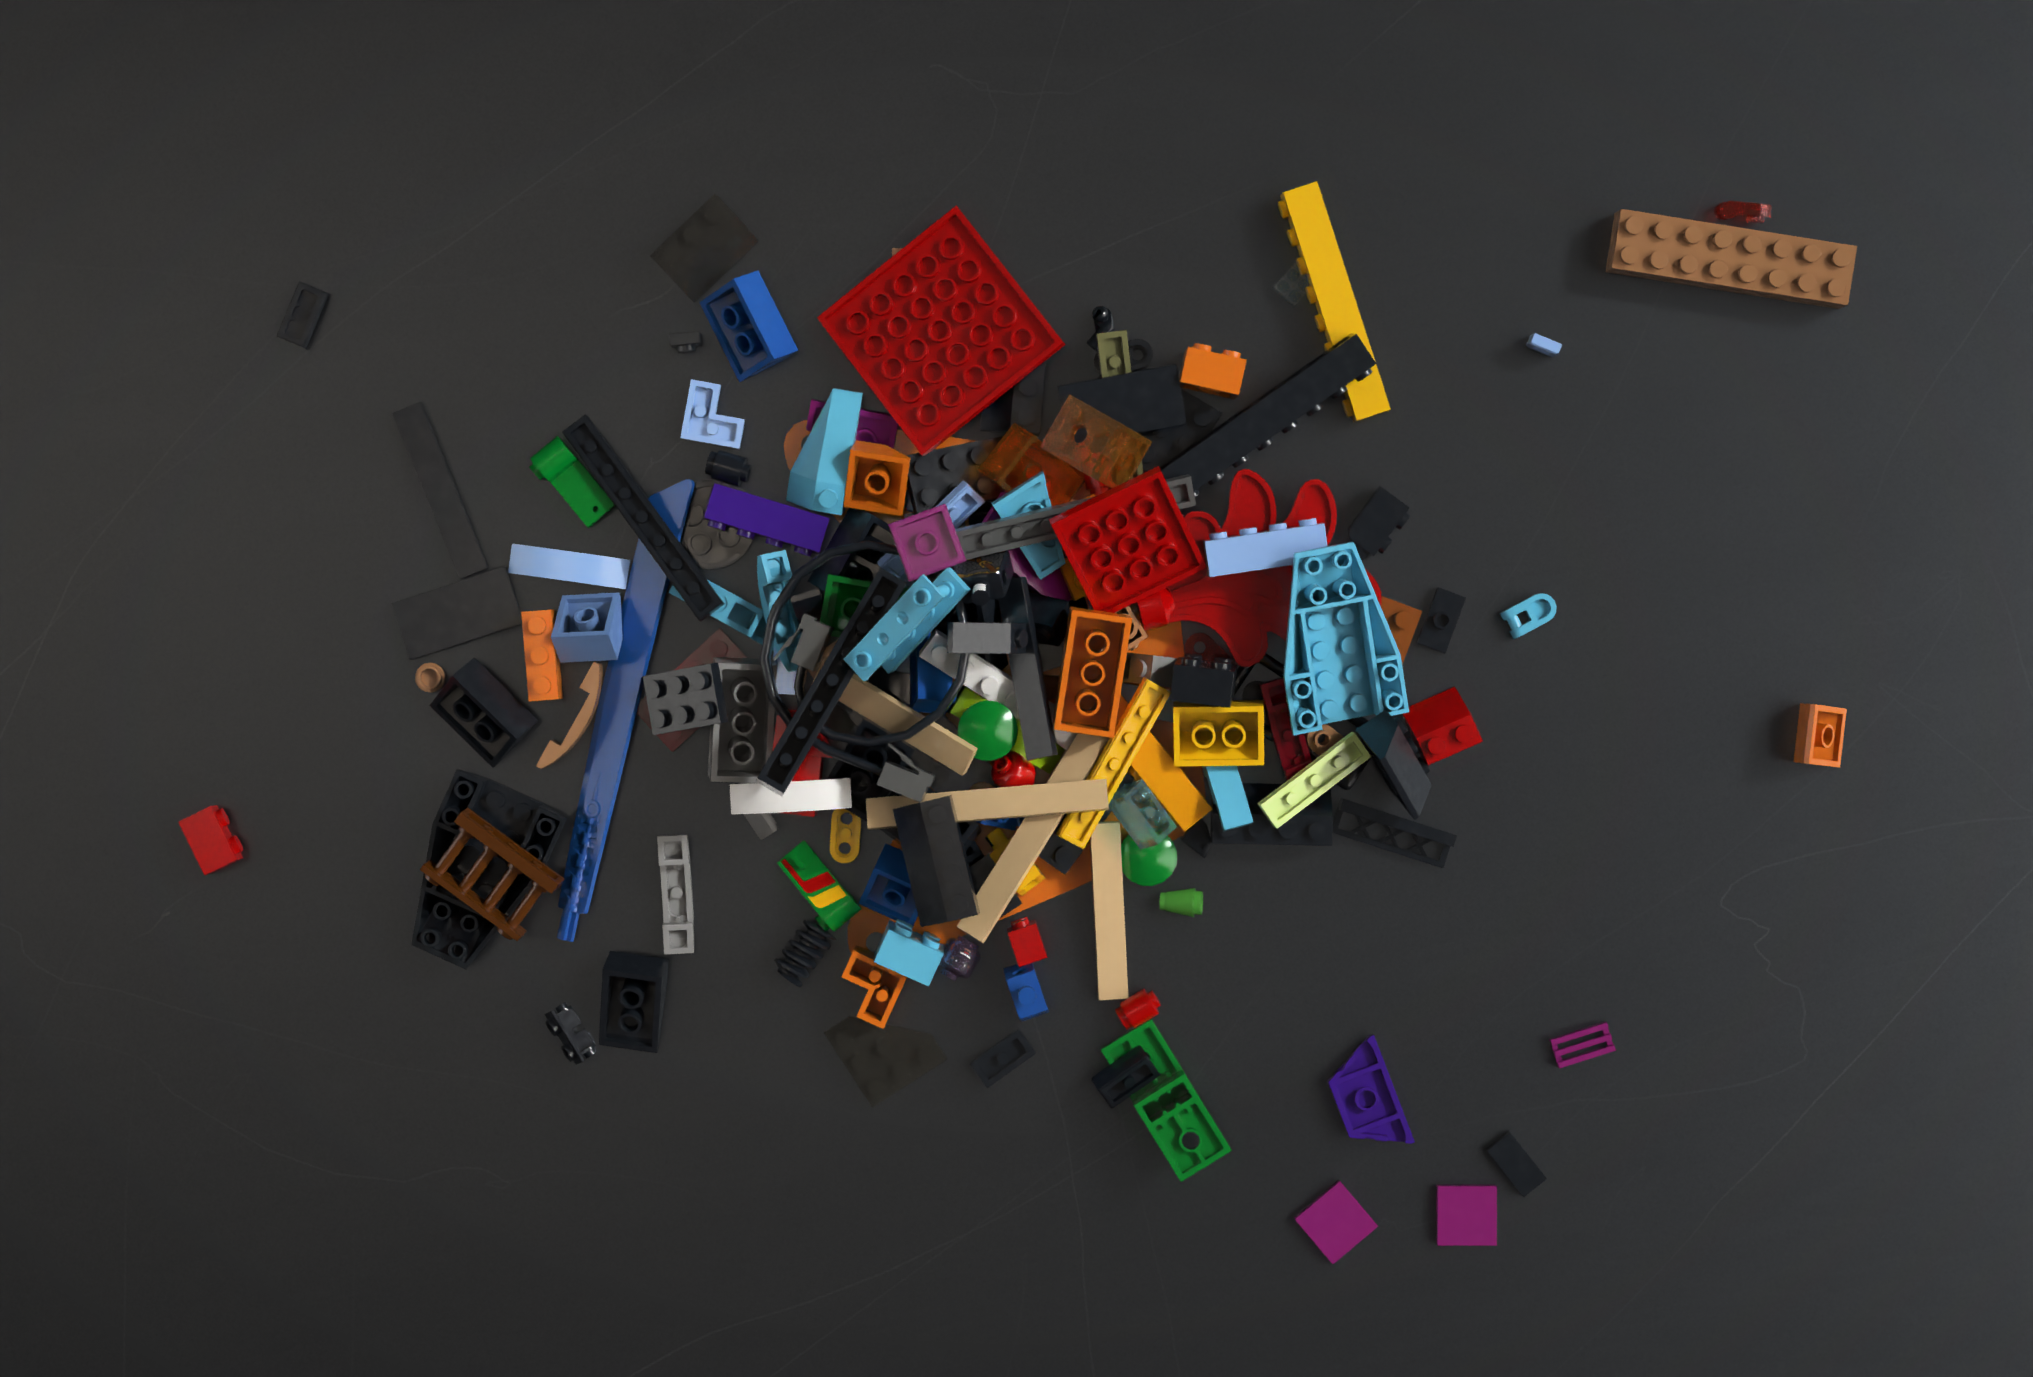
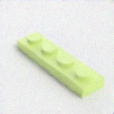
(1314, 780)

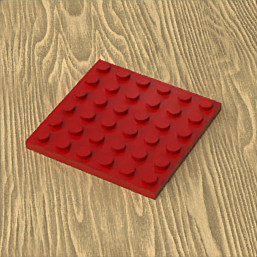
(940, 331)

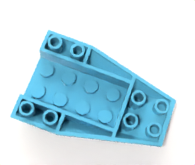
(1338, 643)

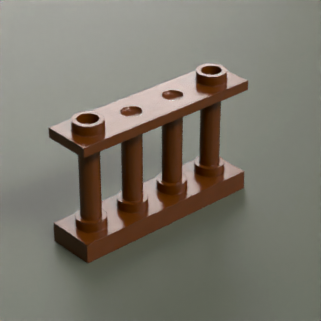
(496, 845)

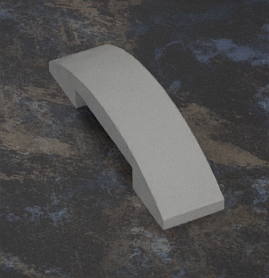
(676, 894)

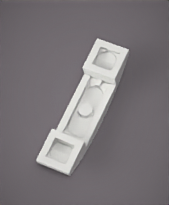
(799, 796)

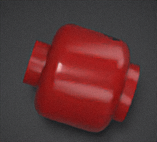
(1013, 771)

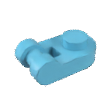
(1539, 609)

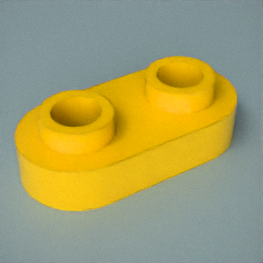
(846, 833)

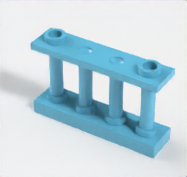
(907, 624)

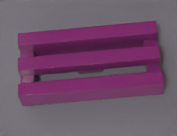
(1606, 1037)

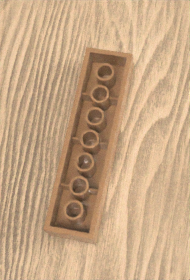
(1731, 259)

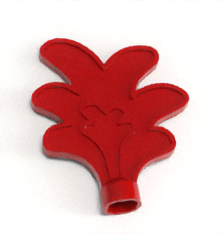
(1244, 603)

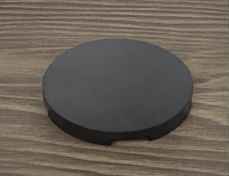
(707, 545)

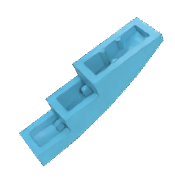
(1228, 796)

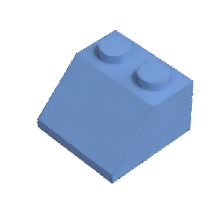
(588, 627)

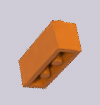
(541, 659)

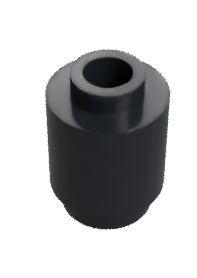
(728, 467)

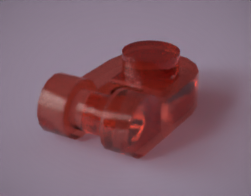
(1752, 211)

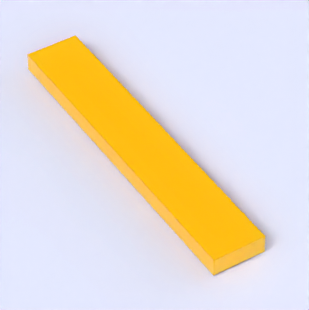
(1118, 756)

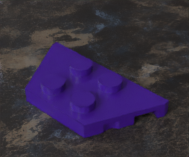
(1368, 1097)

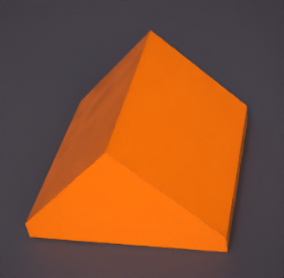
(1820, 735)

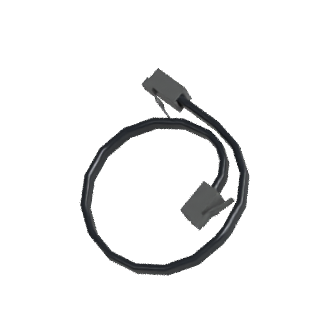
(809, 655)

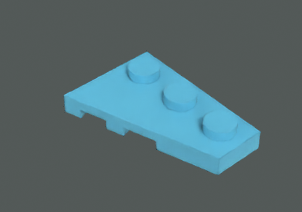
(1027, 497)

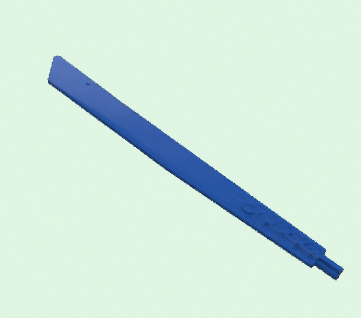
(617, 713)

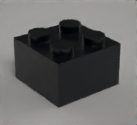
(1204, 680)

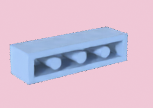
(1263, 549)

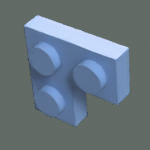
(703, 423)

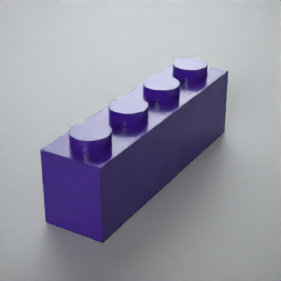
(765, 518)

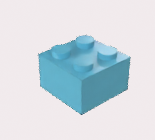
(909, 952)

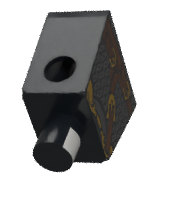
(986, 577)

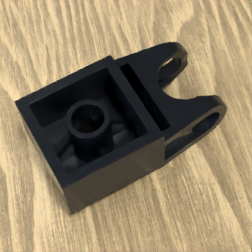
(947, 779)

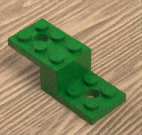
(1171, 1104)

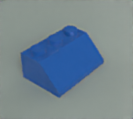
(748, 325)

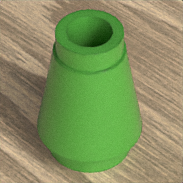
(1183, 902)

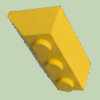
(1218, 734)

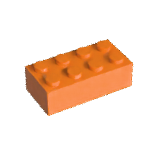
(1091, 672)

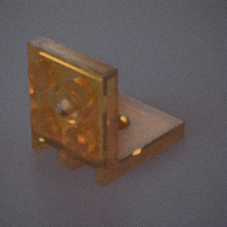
(1108, 452)

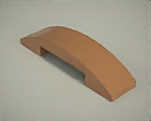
(592, 684)

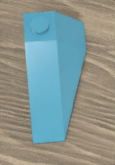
(822, 465)

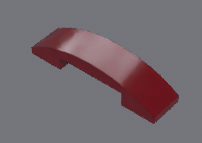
(1290, 749)

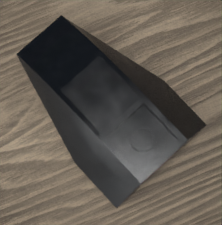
(443, 921)

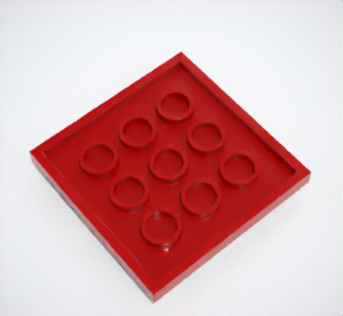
(1128, 542)

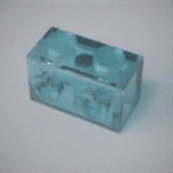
(1141, 814)

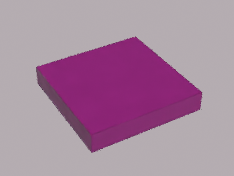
(927, 542)
(1466, 1215)
(1335, 1222)

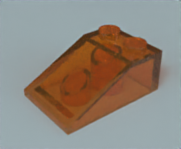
(1020, 458)

